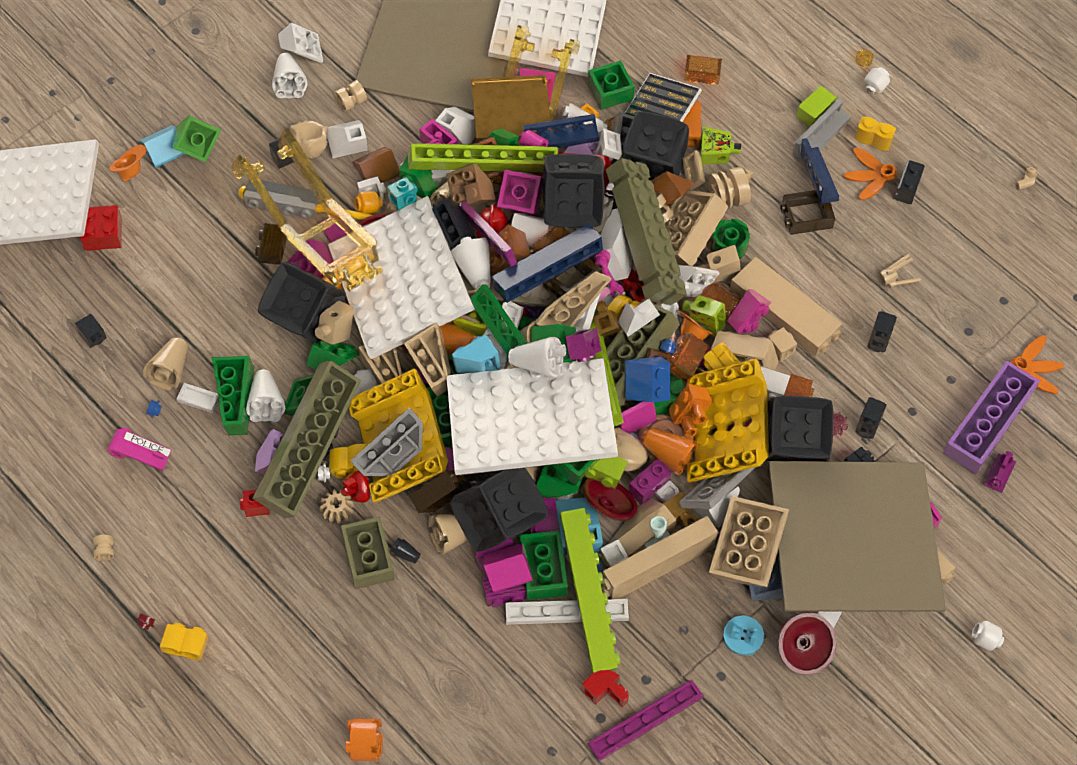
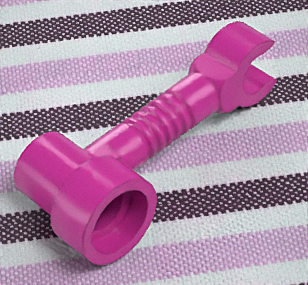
(602, 259)

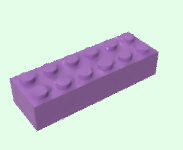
(991, 417)

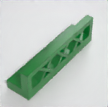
(496, 319)

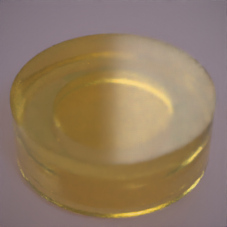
(864, 58)

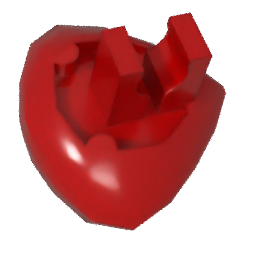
(357, 487)

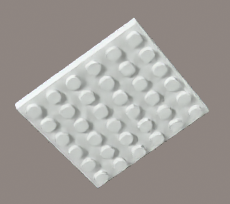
(46, 191)

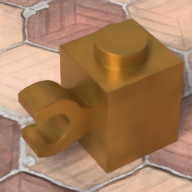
(606, 321)
(681, 514)

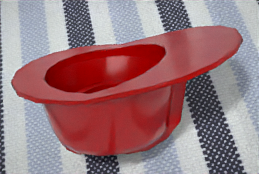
(495, 219)

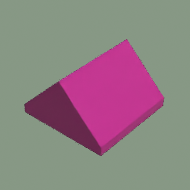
(638, 416)
(507, 568)

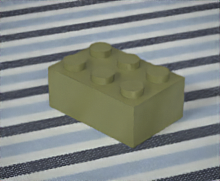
(367, 552)

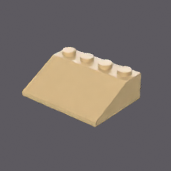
(693, 224)
(748, 542)

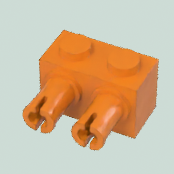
(690, 408)

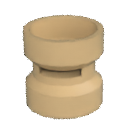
(103, 548)

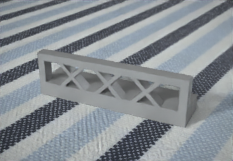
(824, 128)

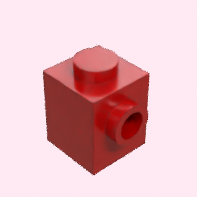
(252, 507)

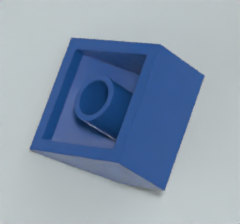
(647, 379)

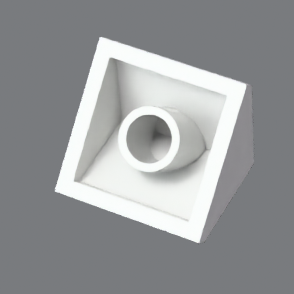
(532, 226)

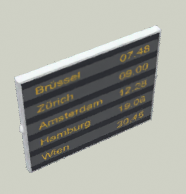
(664, 97)

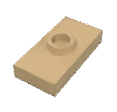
(694, 169)

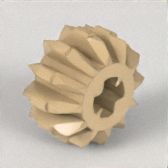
(339, 513)

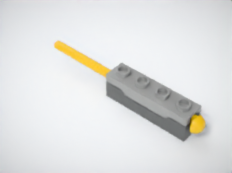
(289, 200)

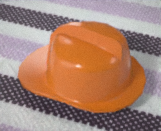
(129, 163)
(690, 326)

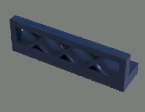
(567, 136)
(818, 173)

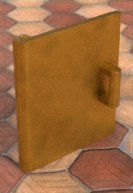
(509, 103)

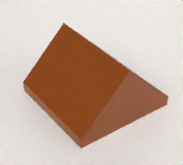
(378, 163)
(671, 186)

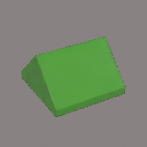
(195, 137)

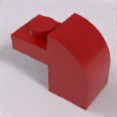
(604, 683)

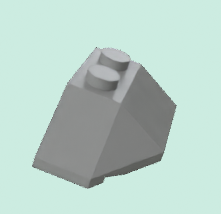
(392, 447)

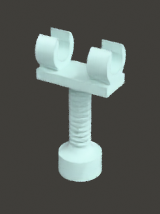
(658, 526)

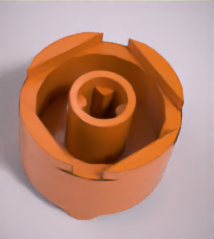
(365, 739)

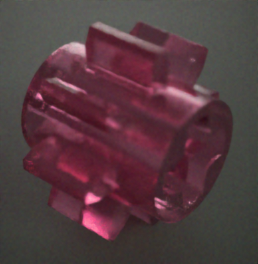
(839, 424)

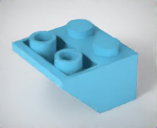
(476, 357)

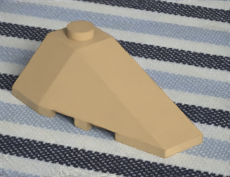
(575, 302)
(638, 531)

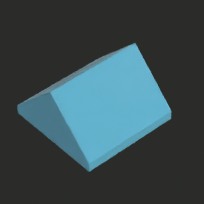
(160, 146)

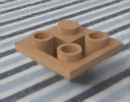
(470, 185)

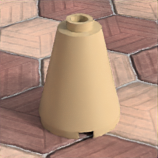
(167, 364)
(446, 532)

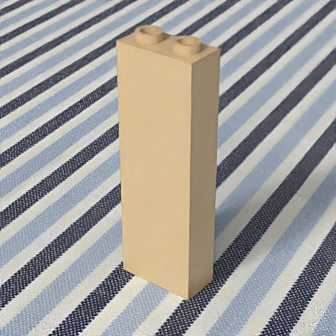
(789, 307)
(659, 559)

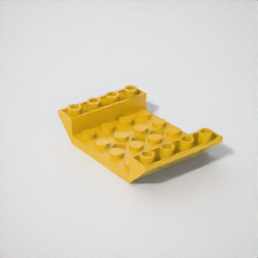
(736, 396)
(382, 406)

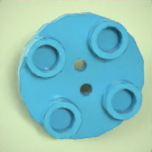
(734, 632)

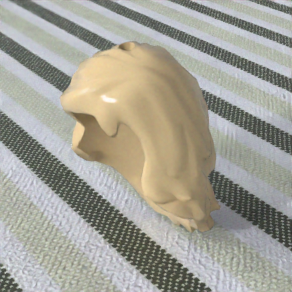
(310, 137)
(630, 449)

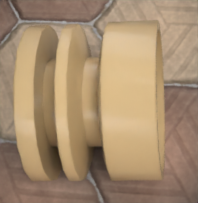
(731, 187)

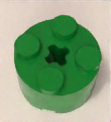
(731, 233)

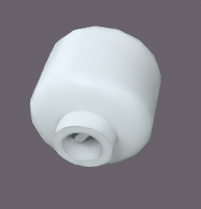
(877, 80)
(987, 635)

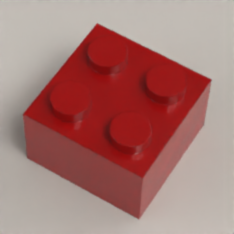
(103, 228)

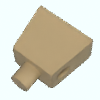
(725, 262)
(335, 323)

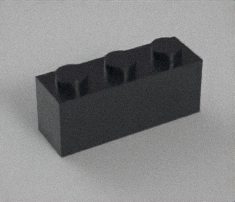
(452, 222)

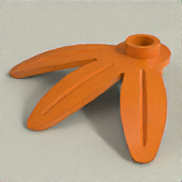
(877, 174)
(1032, 367)

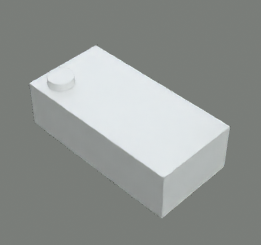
(616, 243)

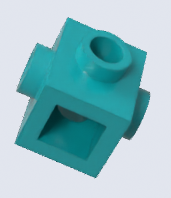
(402, 193)

